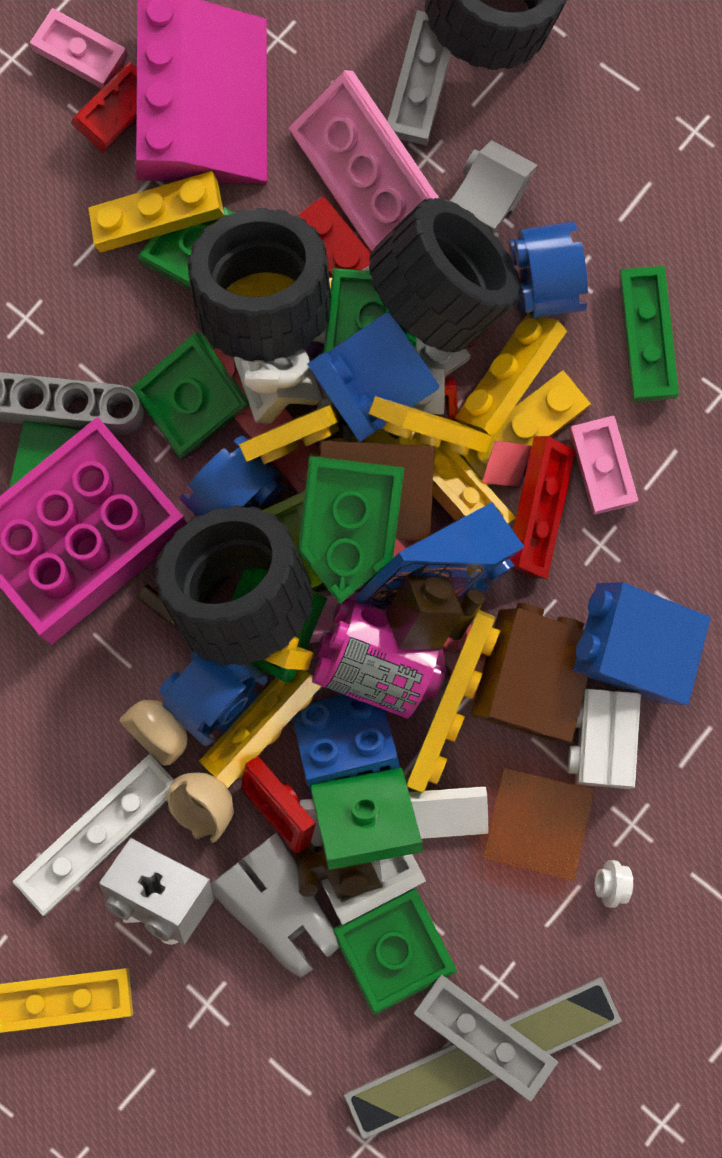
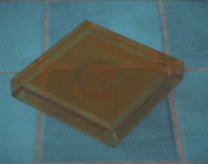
(538, 824)

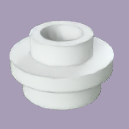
(614, 884)

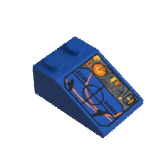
(465, 551)

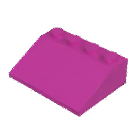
(200, 92)
(80, 530)

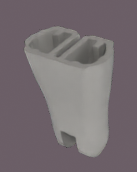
(267, 901)

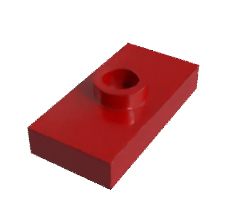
(110, 110)
(278, 805)

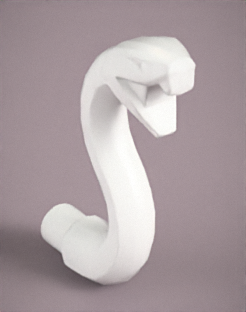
(271, 379)

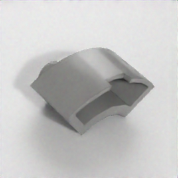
(493, 183)

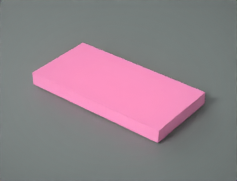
(360, 159)

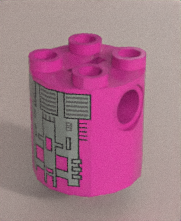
(368, 665)

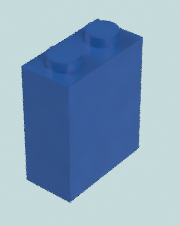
(641, 643)

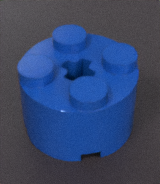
(550, 270)
(233, 482)
(210, 695)

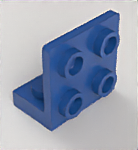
(373, 364)
(343, 739)

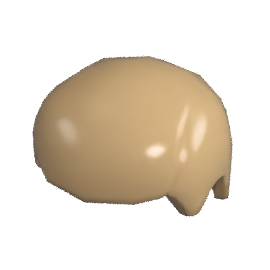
(156, 730)
(200, 804)

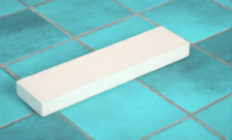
(438, 813)
(95, 836)

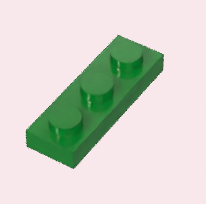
(648, 334)

